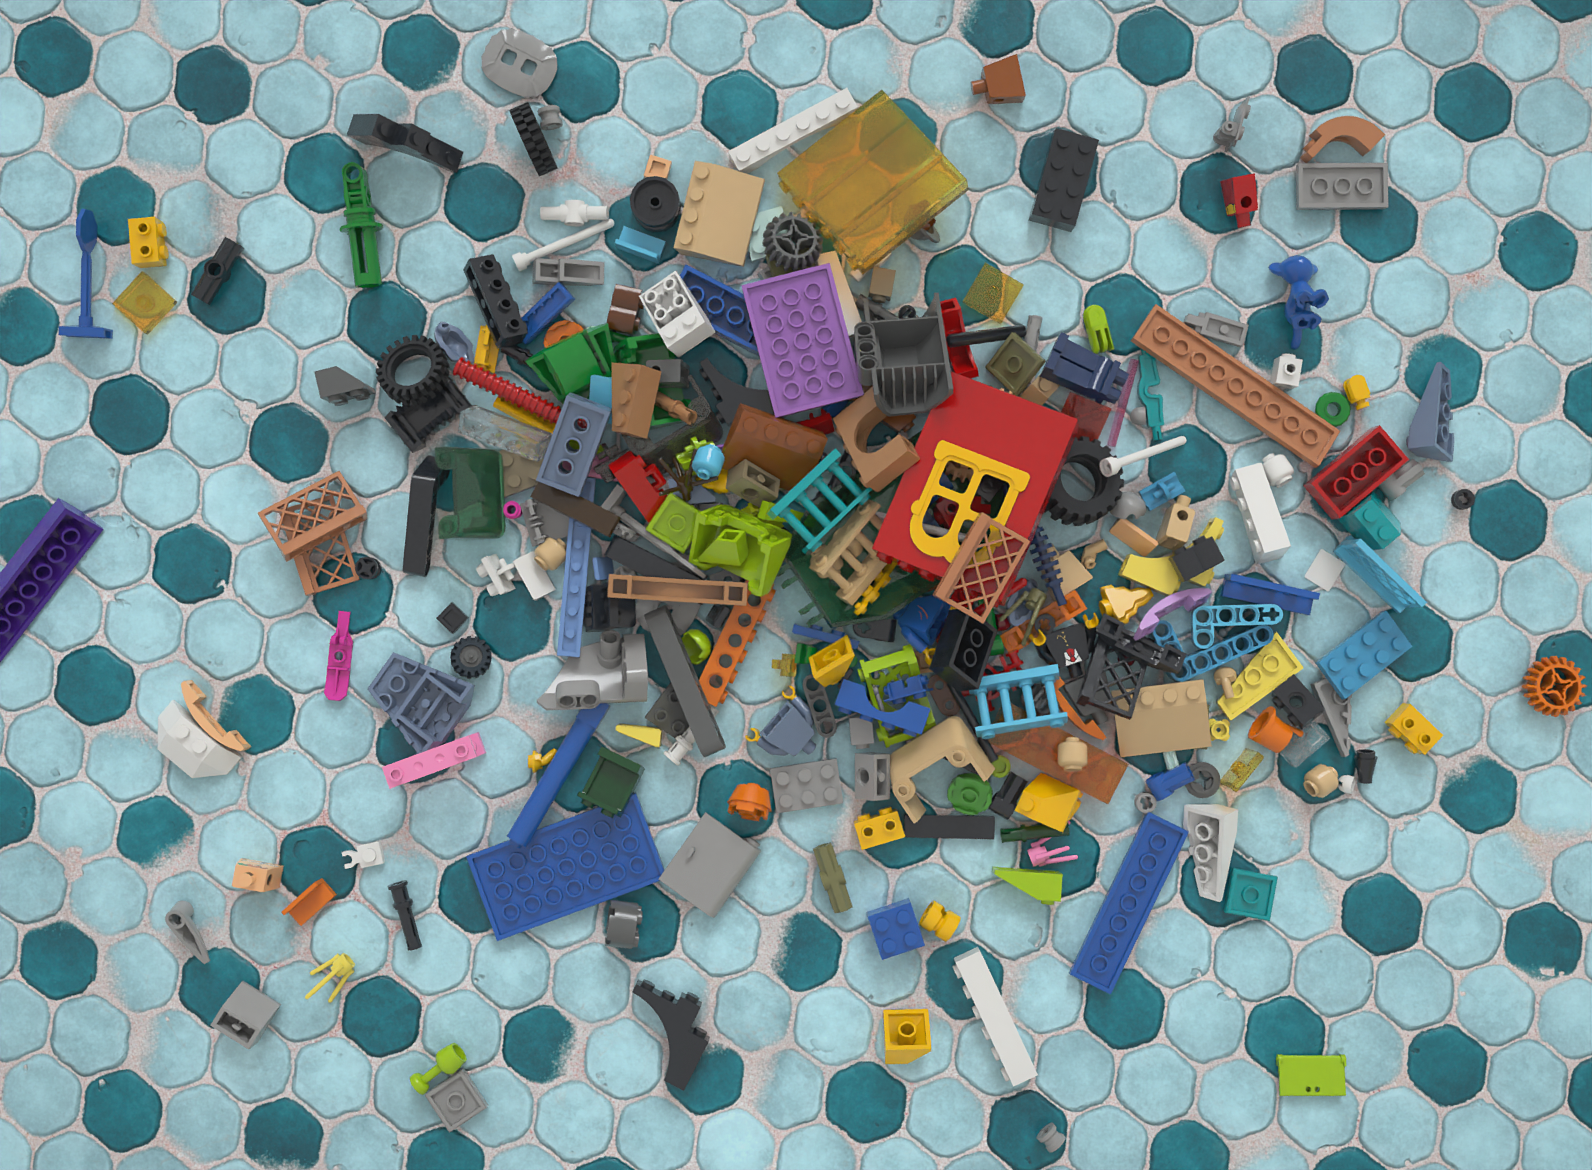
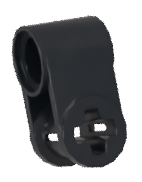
(878, 630)

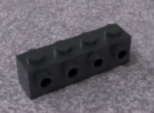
(495, 301)

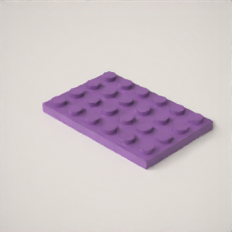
(802, 340)

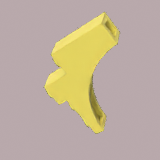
(1159, 573)

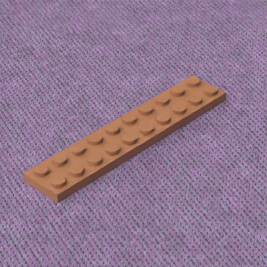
(1235, 386)

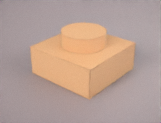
(657, 167)

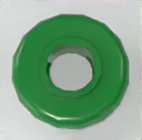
(1342, 405)

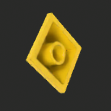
(832, 662)
(1048, 801)
(906, 1035)

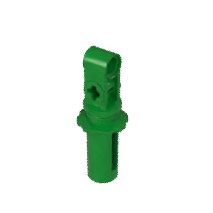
(361, 220)

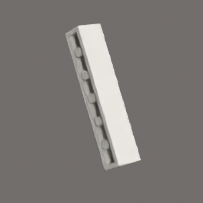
(995, 1016)

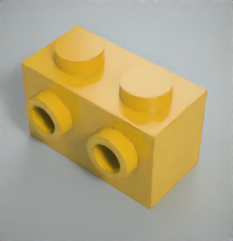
(147, 242)
(1413, 729)
(878, 828)

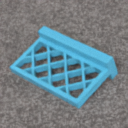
(1378, 574)

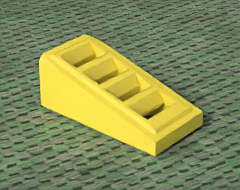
(646, 734)

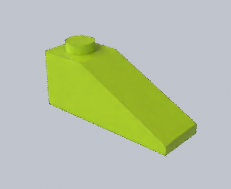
(1040, 884)

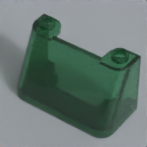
(476, 493)

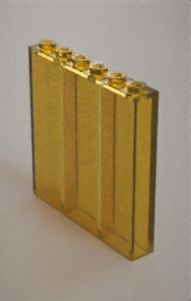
(872, 182)

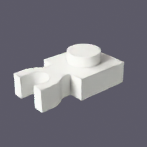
(366, 854)

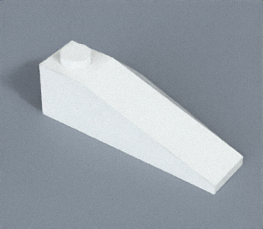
(1211, 841)

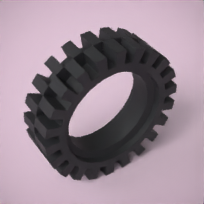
(533, 139)
(403, 351)

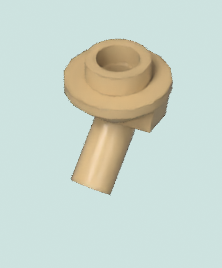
(1225, 676)

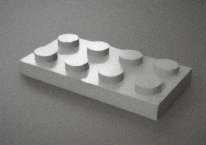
(1341, 186)

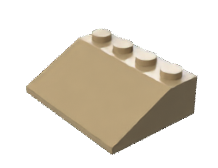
(718, 214)
(1164, 719)

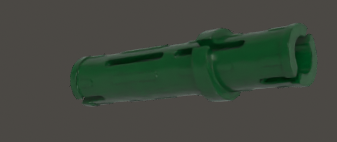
(1026, 833)

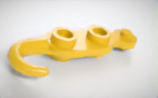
(871, 592)

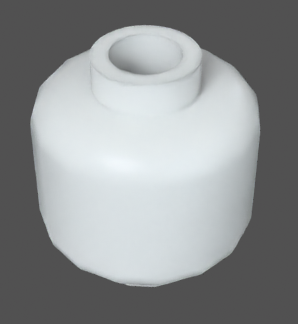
(1277, 469)

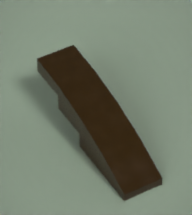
(577, 508)

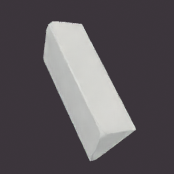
(534, 576)

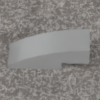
(568, 272)

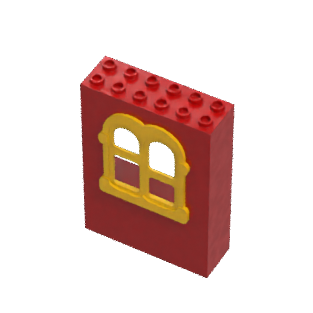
(996, 438)

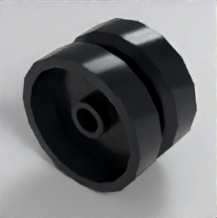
(658, 217)

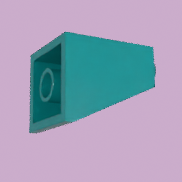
(1372, 522)

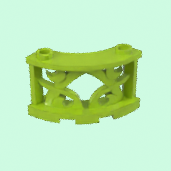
(905, 664)

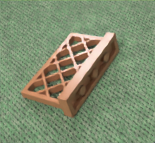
(322, 532)
(963, 557)
(303, 561)

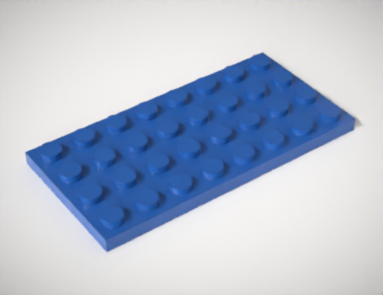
(565, 868)

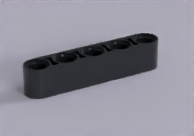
(644, 561)

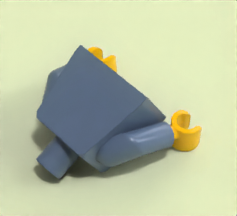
(788, 729)

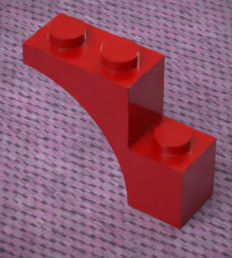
(960, 357)

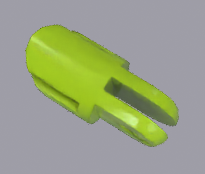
(1097, 329)

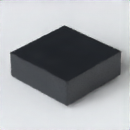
(452, 617)

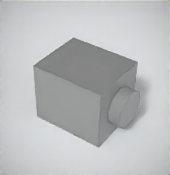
(860, 732)

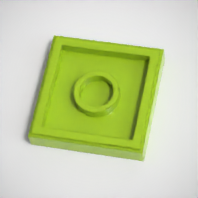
(674, 522)

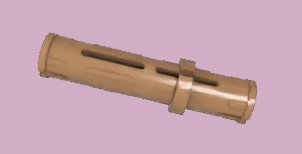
(675, 408)

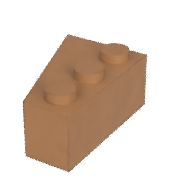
(633, 398)

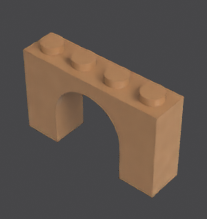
(879, 467)

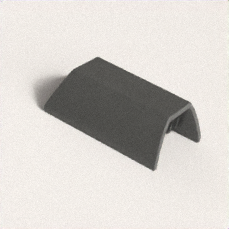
(904, 360)

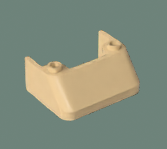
(947, 739)

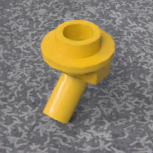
(537, 762)

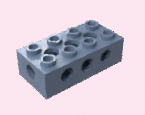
(559, 447)

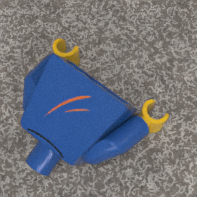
(922, 622)

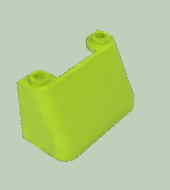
(765, 544)

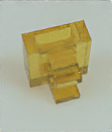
(787, 665)

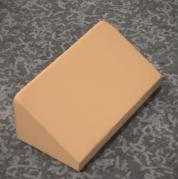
(1133, 537)

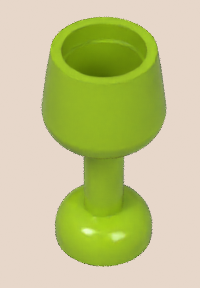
(447, 1059)

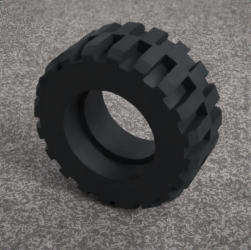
(1106, 491)

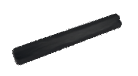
(984, 336)

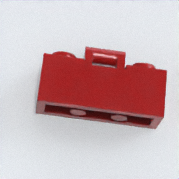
(633, 479)

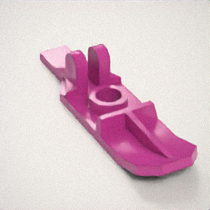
(339, 670)

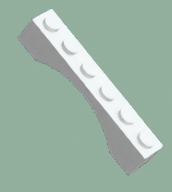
(766, 145)

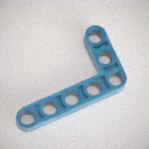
(1208, 655)

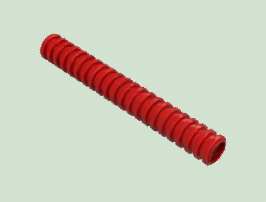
(509, 391)

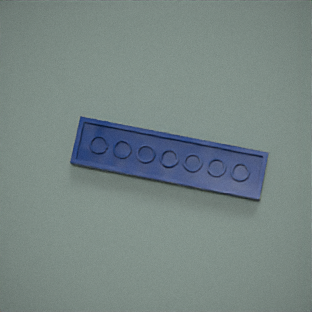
(1128, 902)

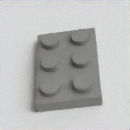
(806, 785)

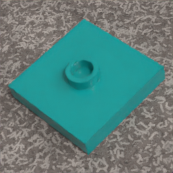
(1250, 894)

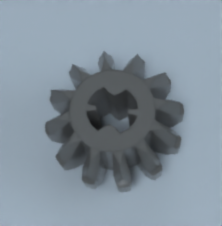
(1040, 700)

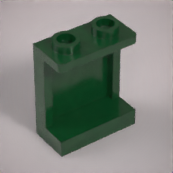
(611, 783)

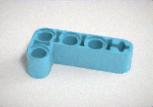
(1235, 619)

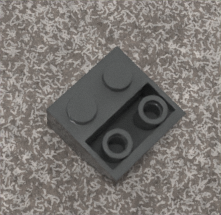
(340, 386)

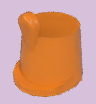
(1272, 731)

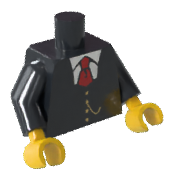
(1068, 645)

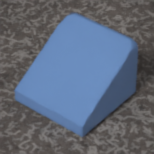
(602, 567)

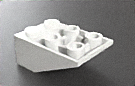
(676, 314)

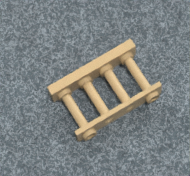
(864, 572)

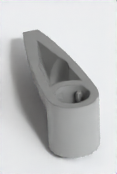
(184, 928)

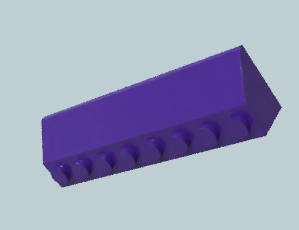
(41, 568)

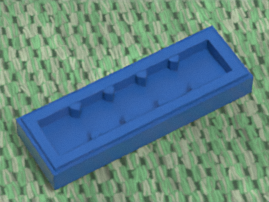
(546, 310)
(816, 632)

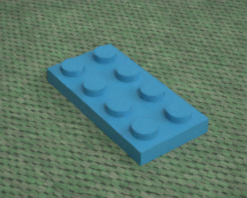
(1363, 654)

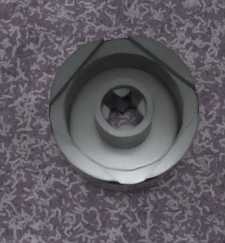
(622, 924)

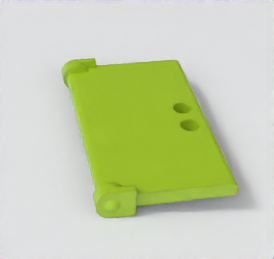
(1305, 1073)

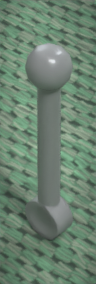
(1223, 632)
(879, 701)

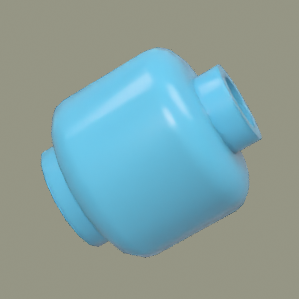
(708, 461)

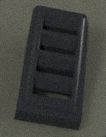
(718, 615)

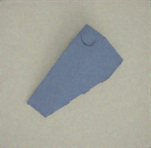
(1430, 426)

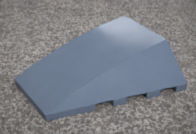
(421, 700)

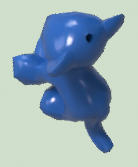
(1298, 271)

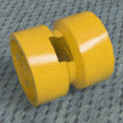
(939, 920)

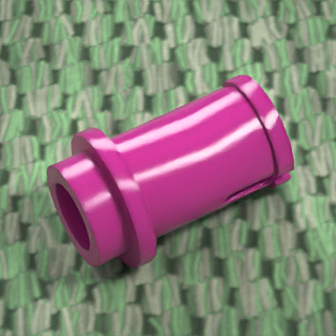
(508, 507)

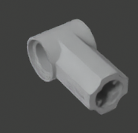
(1402, 478)

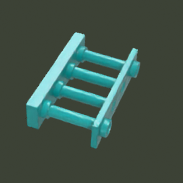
(799, 495)

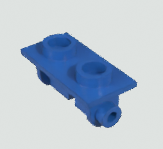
(916, 688)

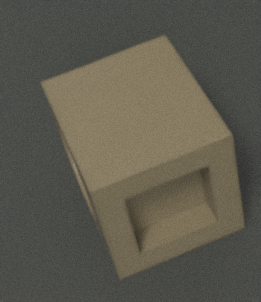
(881, 284)

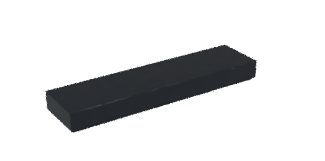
(950, 827)

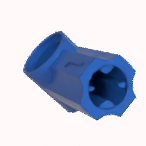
(1165, 783)

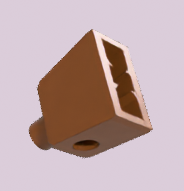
(1001, 82)

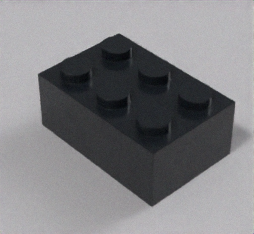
(963, 650)

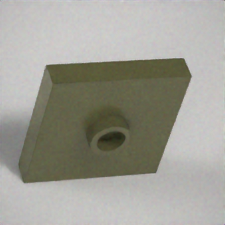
(1015, 364)

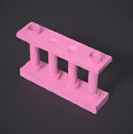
(434, 760)

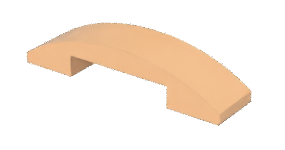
(193, 696)

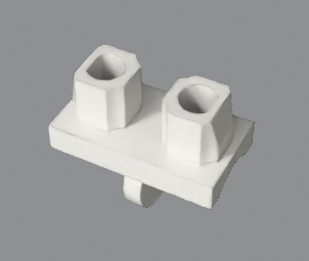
(499, 573)

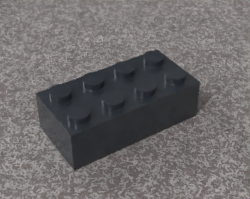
(1063, 180)

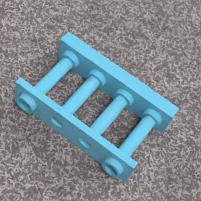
(1023, 679)

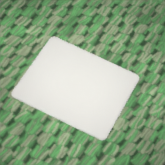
(1324, 570)

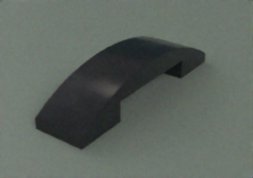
(1142, 650)

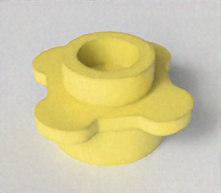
(1224, 729)

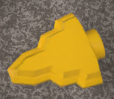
(1122, 602)

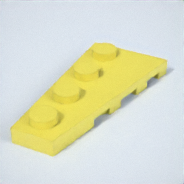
(1261, 675)

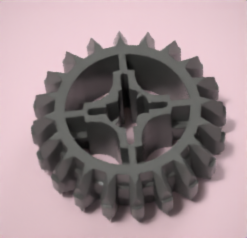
(801, 233)

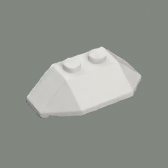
(190, 746)

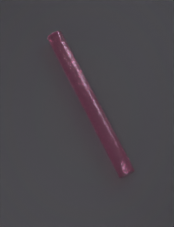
(1122, 404)

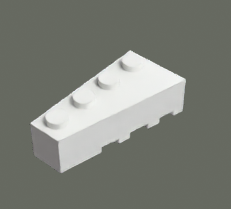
(1260, 514)

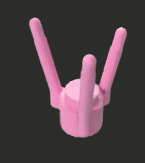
(1040, 856)

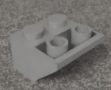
(245, 1015)

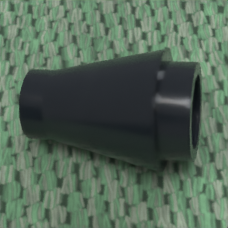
(1365, 765)

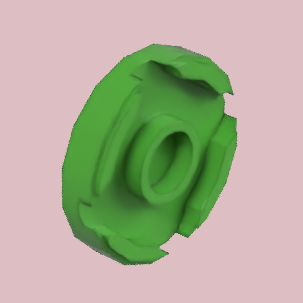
(969, 794)

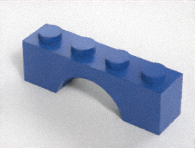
(910, 717)

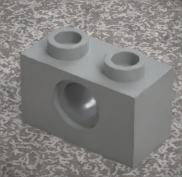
(872, 776)

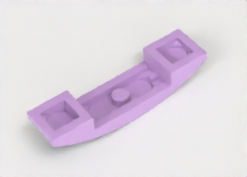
(1188, 598)

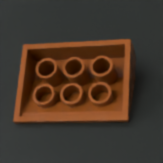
(773, 444)

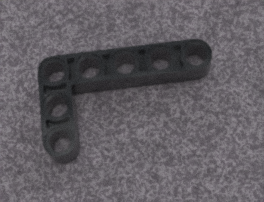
(421, 516)

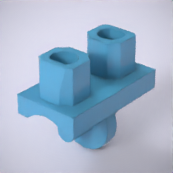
(1161, 491)

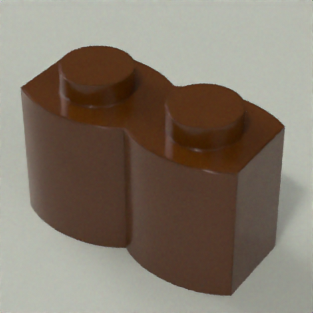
(625, 310)

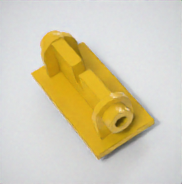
(486, 350)

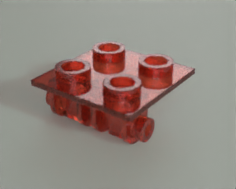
(1089, 413)

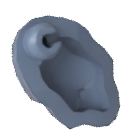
(453, 342)
(1021, 613)

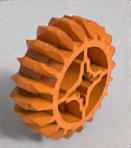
(1562, 701)

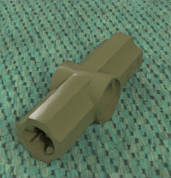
(832, 877)

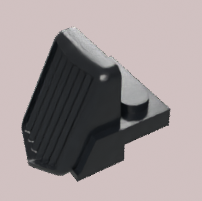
(607, 613)

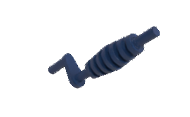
(1044, 557)

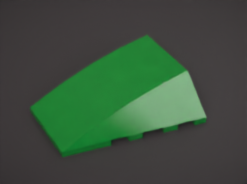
(600, 344)

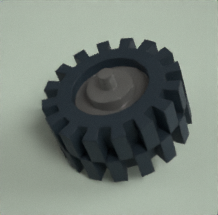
(471, 657)

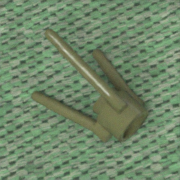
(1034, 602)

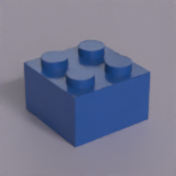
(895, 929)

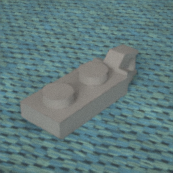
(1218, 328)

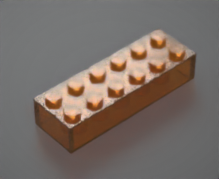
(1040, 750)

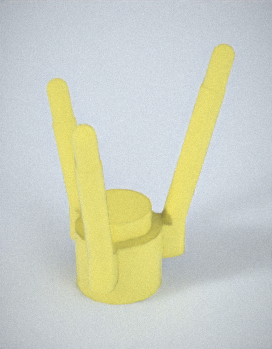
(341, 966)

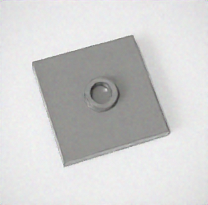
(456, 1100)

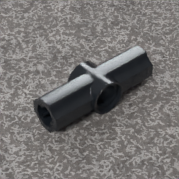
(209, 283)

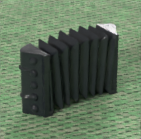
(416, 422)

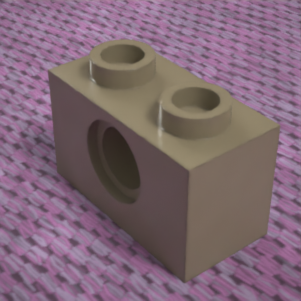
(752, 483)

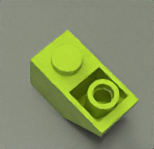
(727, 548)

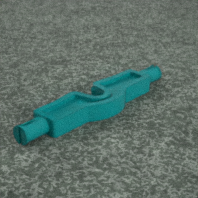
(1153, 403)

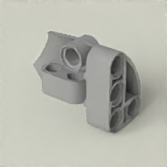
(604, 673)

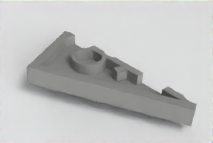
(1336, 713)

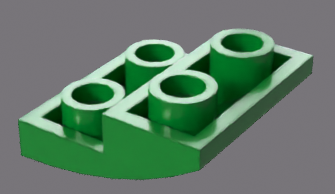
(572, 363)

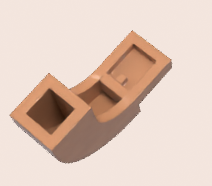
(1348, 129)

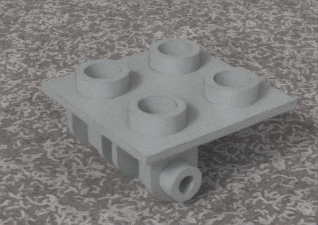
(1233, 130)
(543, 522)

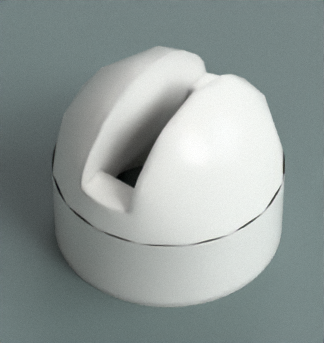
(1348, 783)

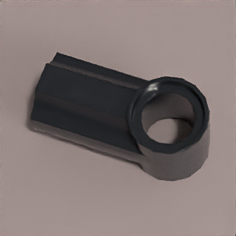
(1006, 798)

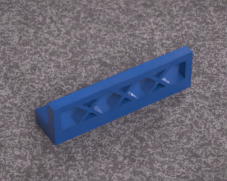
(1266, 592)

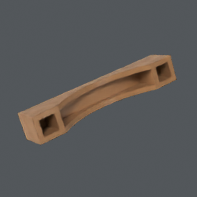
(677, 590)

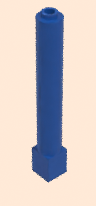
(556, 774)

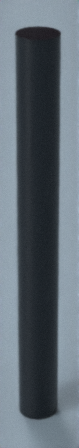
(971, 719)

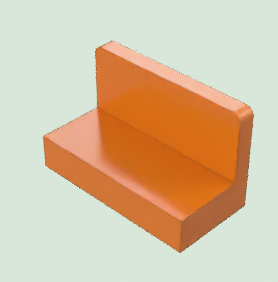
(310, 901)

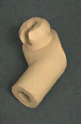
(1090, 552)

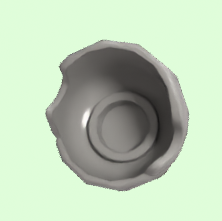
(1129, 504)

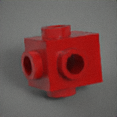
(942, 514)

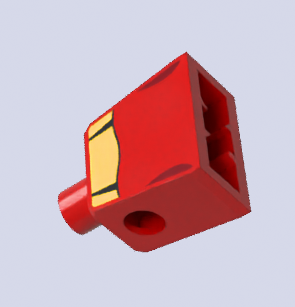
(1238, 191)

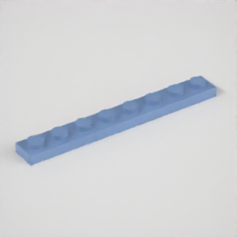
(575, 582)

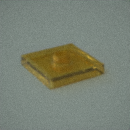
(993, 293)
(144, 302)
(1241, 770)

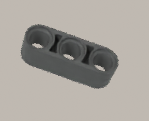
(826, 714)

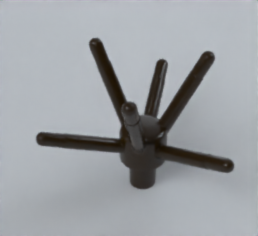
(684, 483)

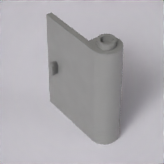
(714, 867)

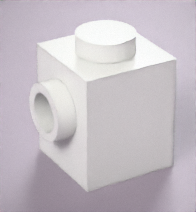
(1286, 371)

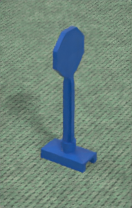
(87, 238)

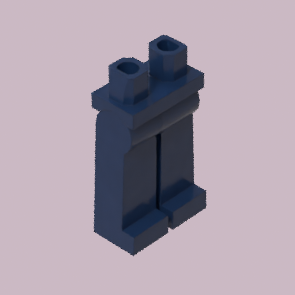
(1083, 371)

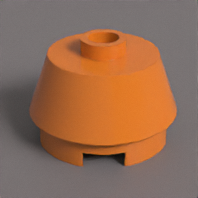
(750, 802)

